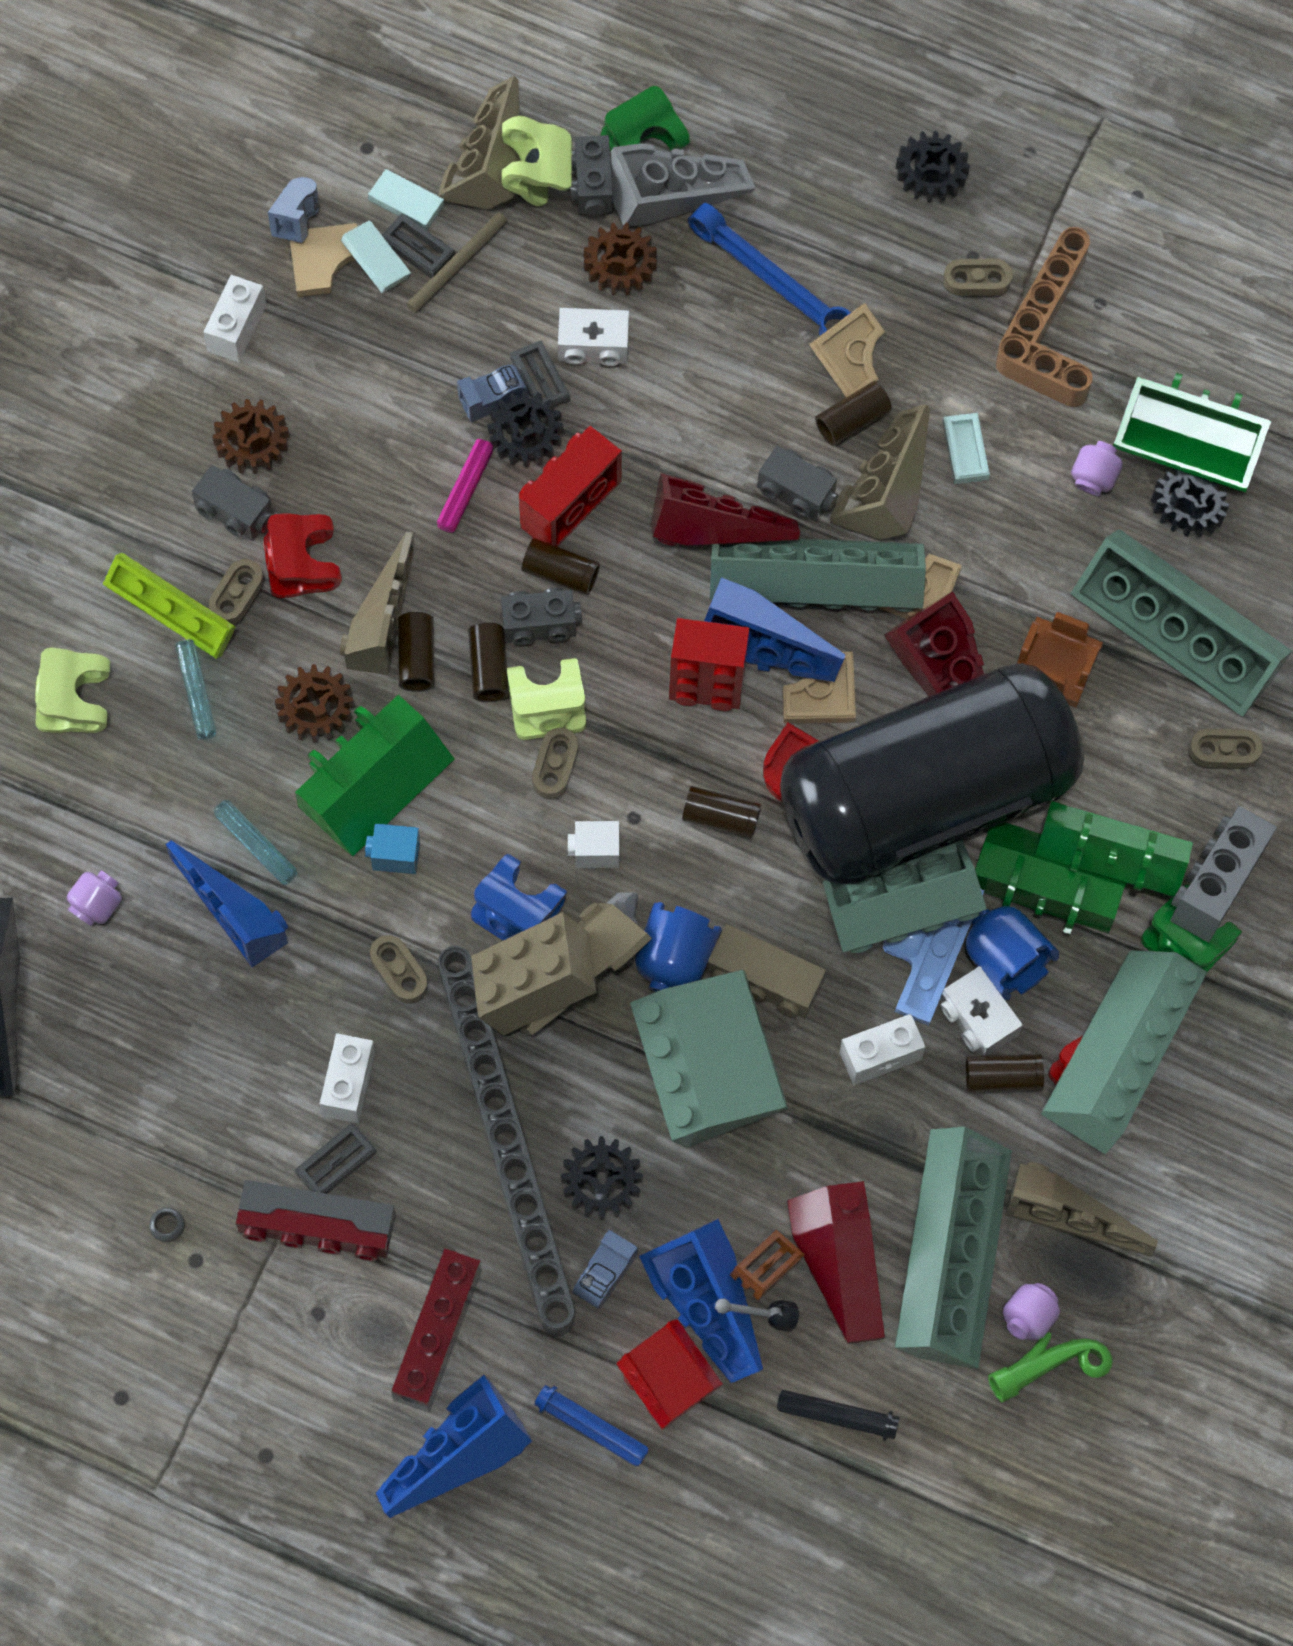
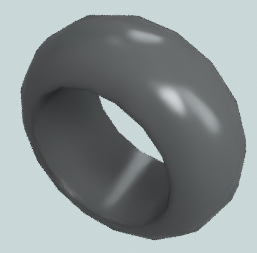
(166, 1212)

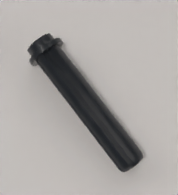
(838, 1414)

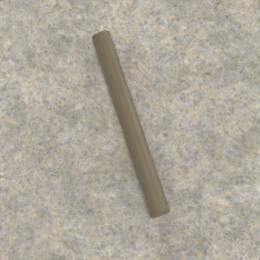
(456, 262)

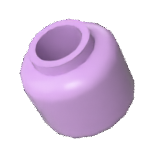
(1096, 468)
(94, 897)
(1031, 1311)

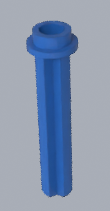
(590, 1425)

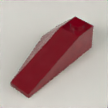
(695, 518)
(938, 645)
(838, 1247)

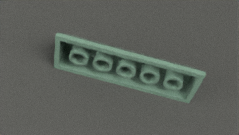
(825, 572)
(1180, 622)
(1123, 1046)
(954, 1247)

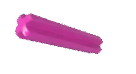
(465, 485)

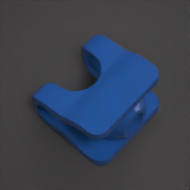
(507, 910)

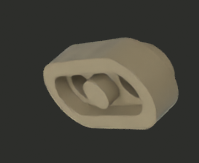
(976, 276)
(233, 593)
(1224, 748)
(555, 765)
(400, 970)

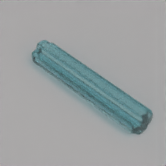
(195, 689)
(255, 842)

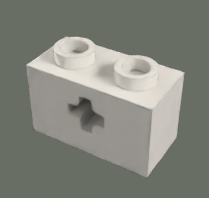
(235, 318)
(580, 325)
(979, 994)
(882, 1049)
(347, 1078)

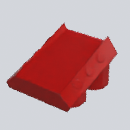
(668, 1373)

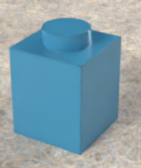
(393, 848)

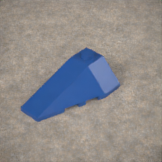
(773, 634)
(240, 914)
(693, 1277)
(470, 1442)

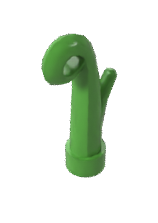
(1038, 1362)

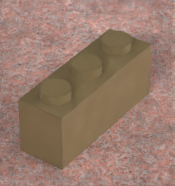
(771, 972)

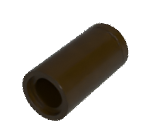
(853, 413)
(560, 566)
(416, 651)
(488, 662)
(721, 812)
(1004, 1073)

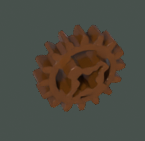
(620, 256)
(260, 446)
(325, 696)

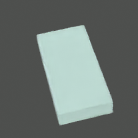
(406, 198)
(375, 256)
(966, 448)

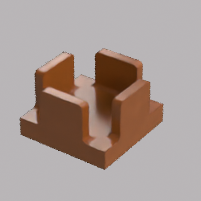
(1062, 653)

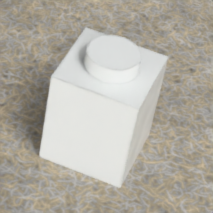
(595, 844)

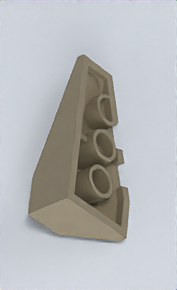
(611, 941)

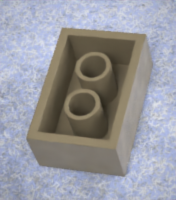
(533, 974)

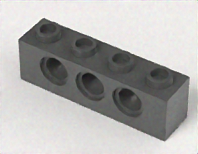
(1222, 874)

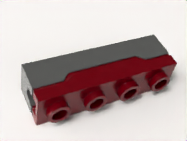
(315, 1220)
(436, 1330)

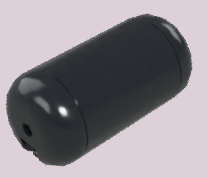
(931, 773)

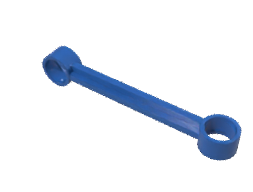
(711, 226)

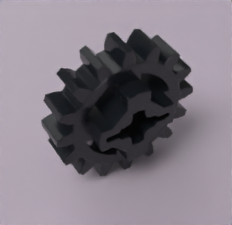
(932, 166)
(519, 415)
(1189, 503)
(615, 1178)

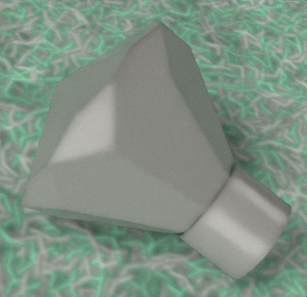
(626, 903)

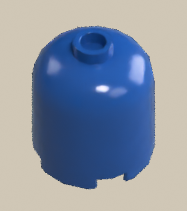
(677, 948)
(1009, 949)

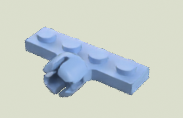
(931, 962)

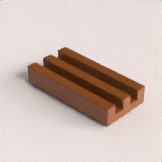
(752, 1279)

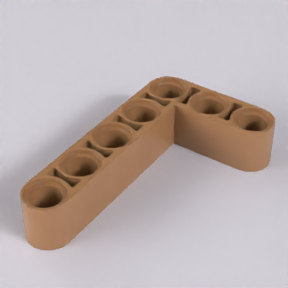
(1039, 317)

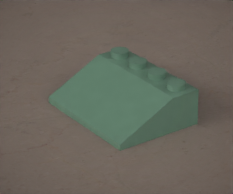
(906, 899)
(708, 1057)

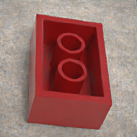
(570, 487)
(708, 664)

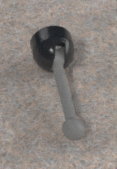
(781, 1314)

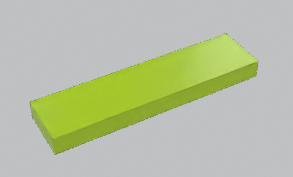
(169, 605)

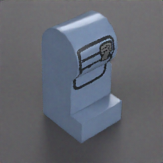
(293, 209)
(483, 393)
(605, 1269)

